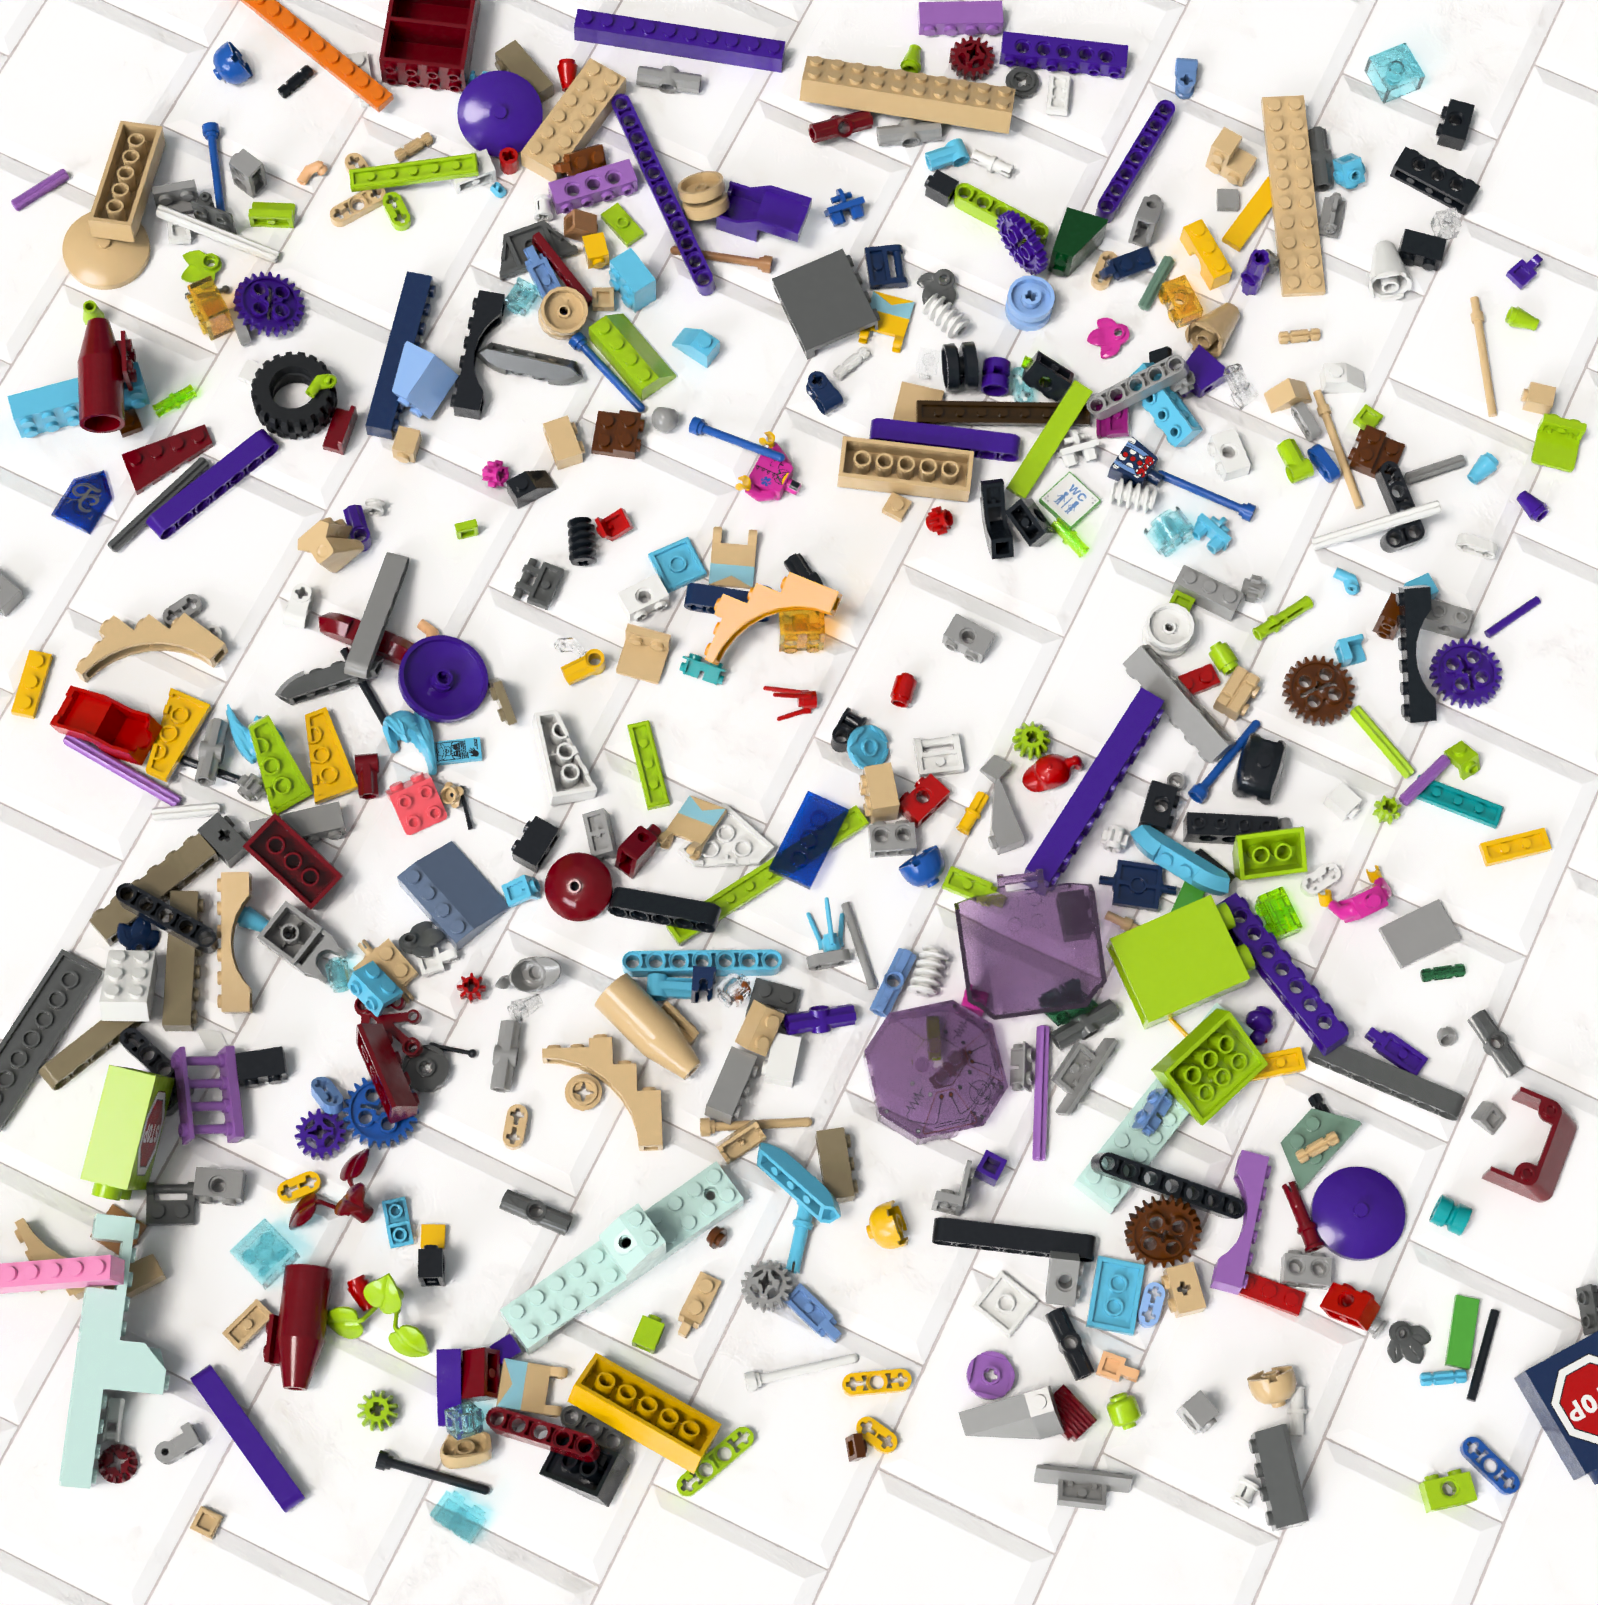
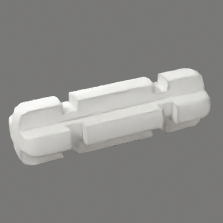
(851, 363)

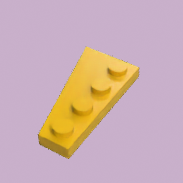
(329, 764)

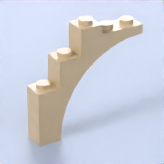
(120, 641)
(622, 1079)
(145, 1270)

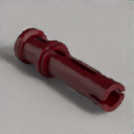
(1305, 1227)

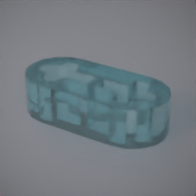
(1016, 388)

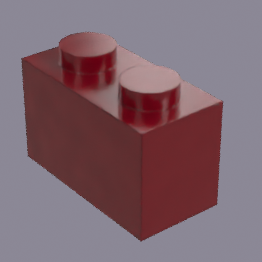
(480, 1374)

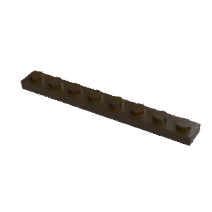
(991, 413)

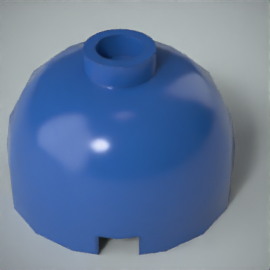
(230, 65)
(924, 868)

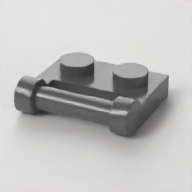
(775, 995)
(170, 1211)

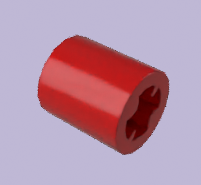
(509, 160)

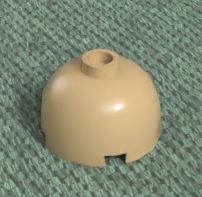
(1273, 1386)

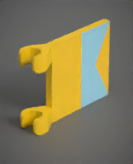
(894, 318)

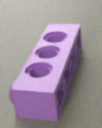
(600, 178)

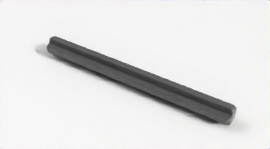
(139, 521)

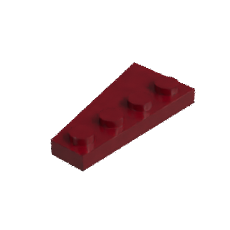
(159, 458)

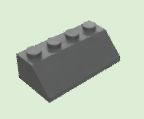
(1279, 1478)

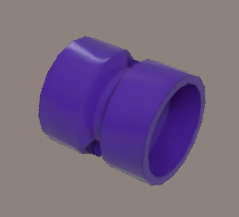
(995, 376)

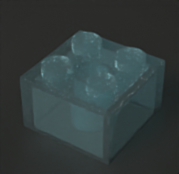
(1394, 72)
(264, 1253)

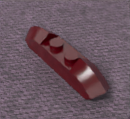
(345, 628)

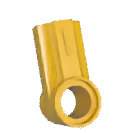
(581, 667)

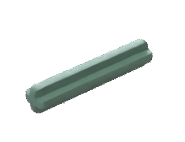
(1155, 283)

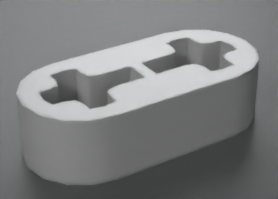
(241, 330)
(1305, 421)
(181, 607)
(828, 959)

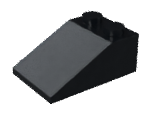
(592, 1480)

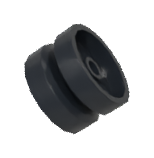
(960, 366)

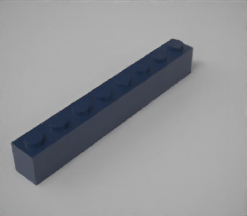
(407, 326)

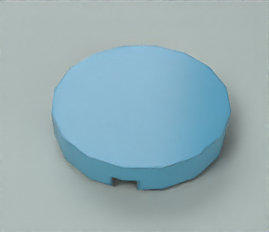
(867, 746)

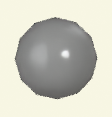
(664, 419)

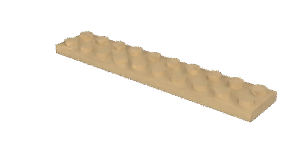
(1293, 196)

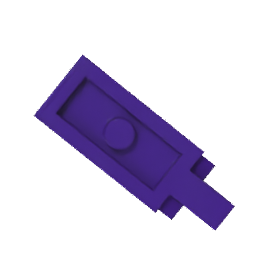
(1396, 1051)

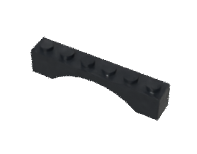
(487, 316)
(1414, 607)

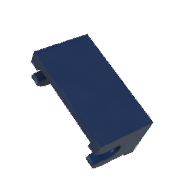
(702, 980)

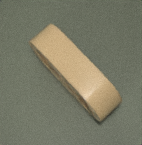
(1099, 266)
(509, 1126)

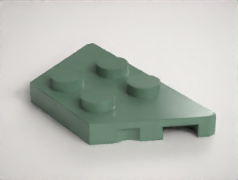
(1309, 1129)

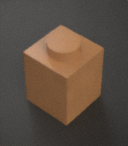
(579, 224)

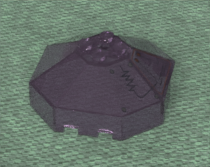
(927, 1100)

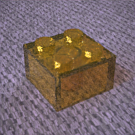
(209, 308)
(801, 631)

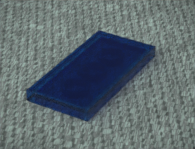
(808, 840)

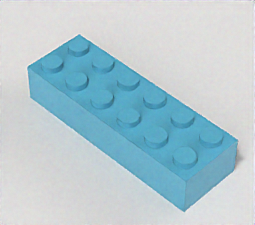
(58, 405)

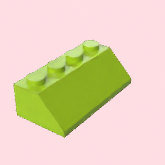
(630, 354)

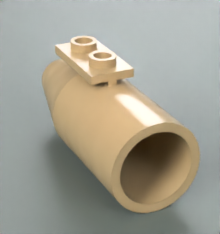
(654, 1030)

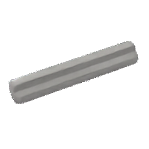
(1434, 469)

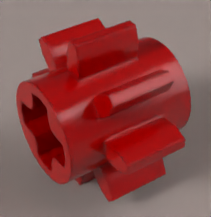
(939, 520)
(466, 982)

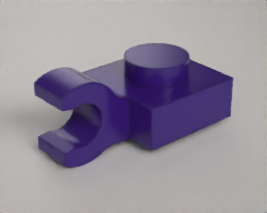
(1524, 272)

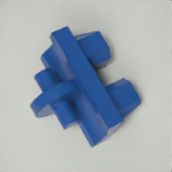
(835, 212)

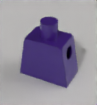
(1207, 372)

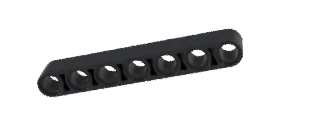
(1178, 1185)
(1011, 1238)

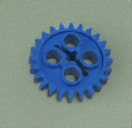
(373, 1130)

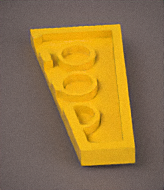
(179, 725)

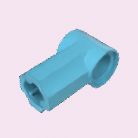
(952, 154)
(663, 987)

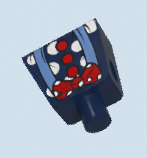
(1135, 464)

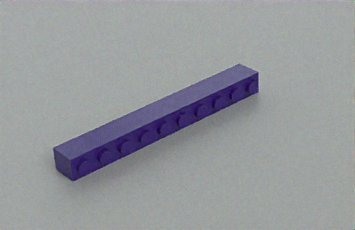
(679, 40)

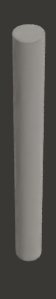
(859, 947)

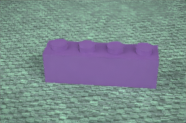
(960, 18)

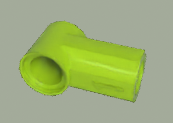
(1296, 465)

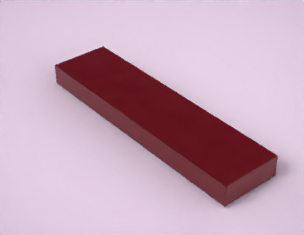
(559, 266)

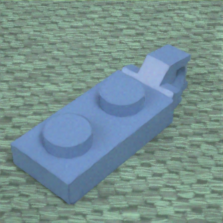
(540, 271)
(813, 1313)

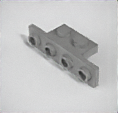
(1078, 1072)
(1082, 1487)

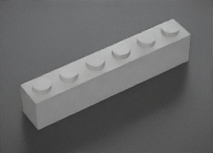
(1179, 704)

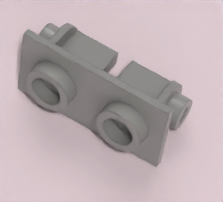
(1331, 216)
(1023, 1058)

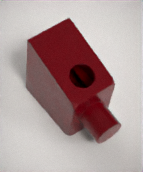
(637, 850)

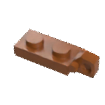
(581, 160)

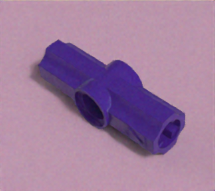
(1255, 272)
(820, 1019)

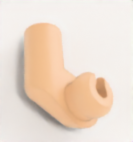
(311, 169)
(427, 628)

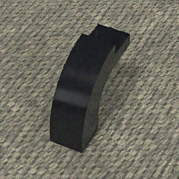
(994, 519)

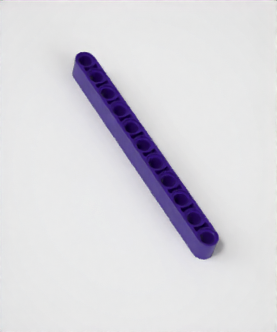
(667, 202)

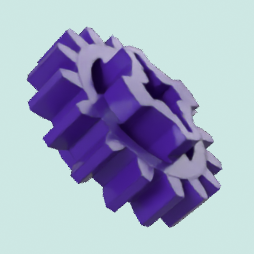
(311, 1134)

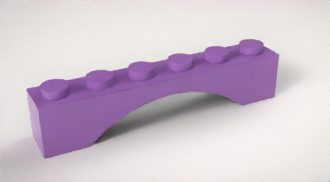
(1249, 1177)

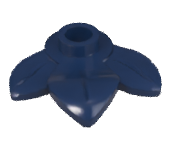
(138, 934)

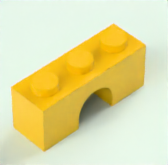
(1214, 266)

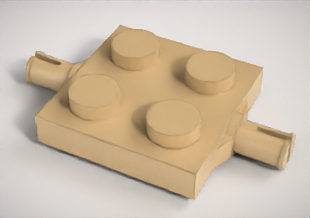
(391, 963)

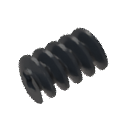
(581, 541)

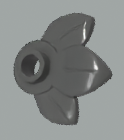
(933, 285)
(420, 940)
(1409, 1345)

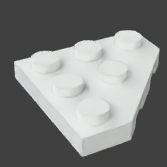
(731, 844)

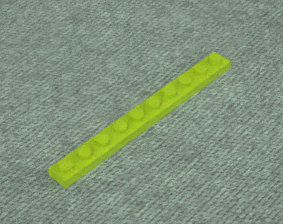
(762, 879)

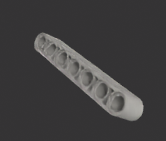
(376, 615)

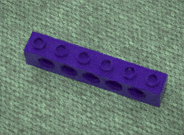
(1071, 48)

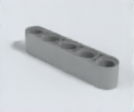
(1127, 386)

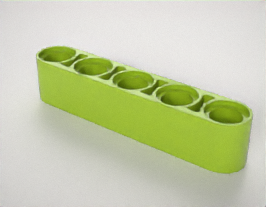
(993, 208)

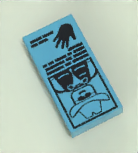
(458, 751)

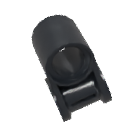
(845, 726)

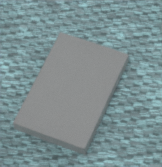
(1419, 934)

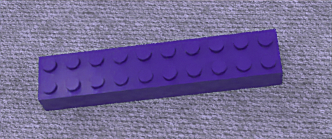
(1096, 787)

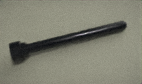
(387, 1461)

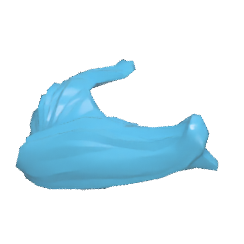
(414, 729)
(242, 736)

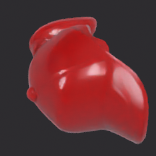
(1050, 772)

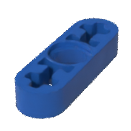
(1498, 1483)

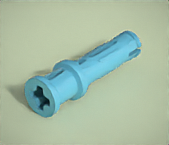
(802, 1225)

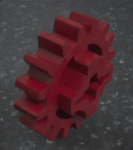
(979, 64)

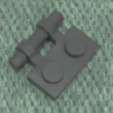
(544, 587)

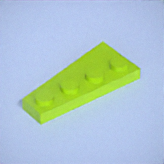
(278, 770)

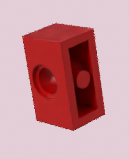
(919, 812)
(1350, 1306)

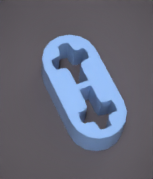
(1156, 1306)

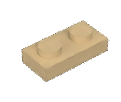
(247, 1325)

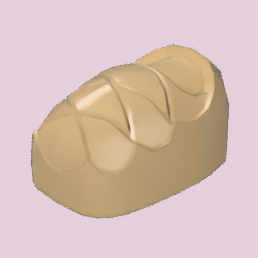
(467, 1451)

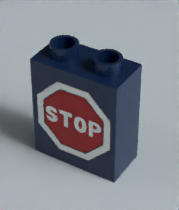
(1566, 1404)

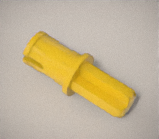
(972, 813)

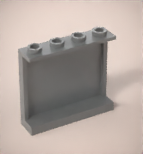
(825, 301)

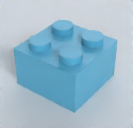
(632, 280)

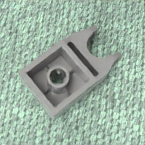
(306, 947)

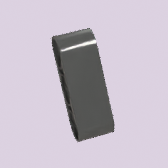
(585, 1420)

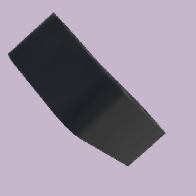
(1394, 505)
(154, 1065)

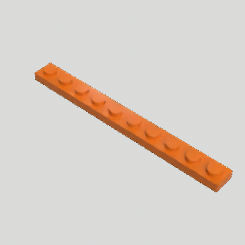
(322, 52)

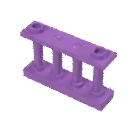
(227, 1082)

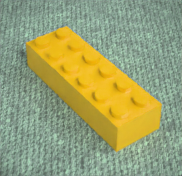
(644, 1412)

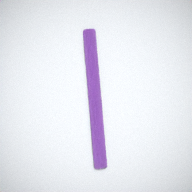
(123, 770)
(1041, 1093)

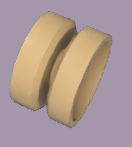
(703, 195)
(565, 300)

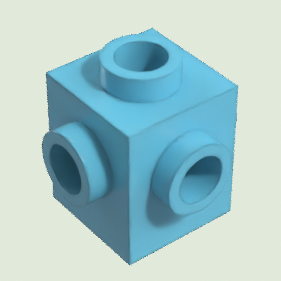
(1349, 171)

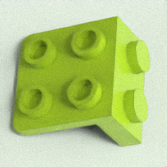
(1557, 442)

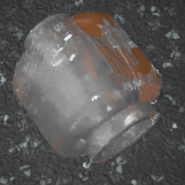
(733, 990)

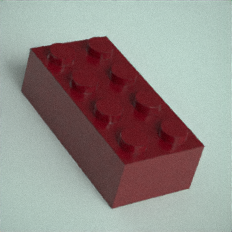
(293, 860)

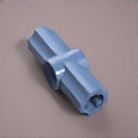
(898, 970)

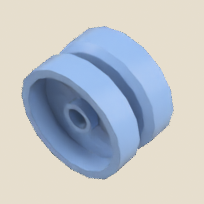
(1029, 303)

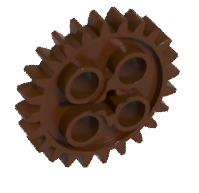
(1310, 673)
(1162, 1231)

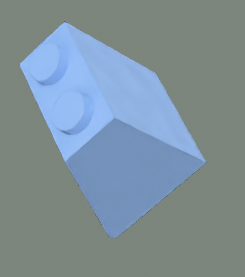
(422, 380)

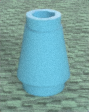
(1482, 468)
(252, 919)

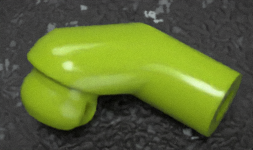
(321, 382)

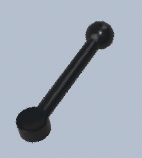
(466, 811)
(471, 1053)

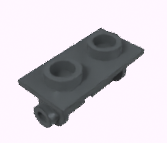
(1588, 1303)

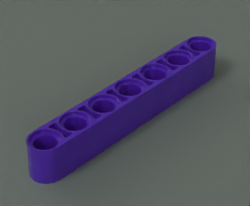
(1139, 153)
(984, 443)
(212, 484)
(247, 1438)

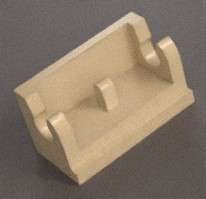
(741, 1141)

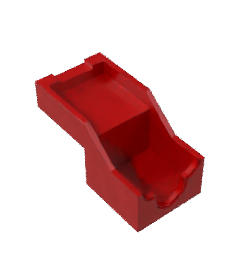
(107, 724)

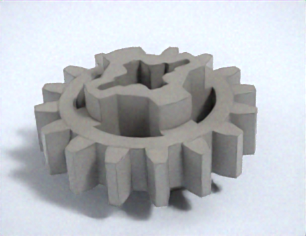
(759, 1279)

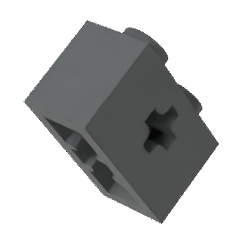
(228, 851)

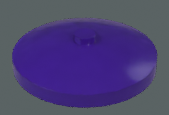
(499, 112)
(442, 679)
(1358, 1213)

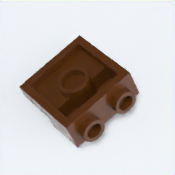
(618, 434)
(1373, 451)

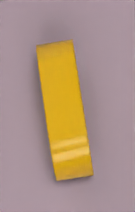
(298, 1181)
(880, 1430)

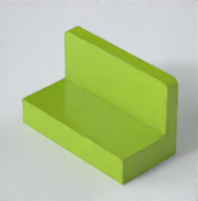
(272, 215)

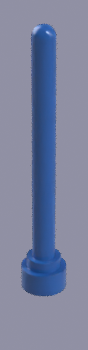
(211, 132)
(580, 343)
(699, 426)
(1244, 510)
(1199, 792)

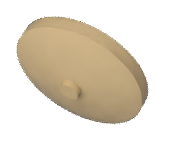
(103, 261)

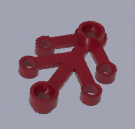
(388, 1022)

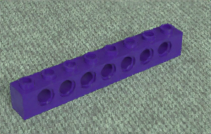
(1324, 1039)

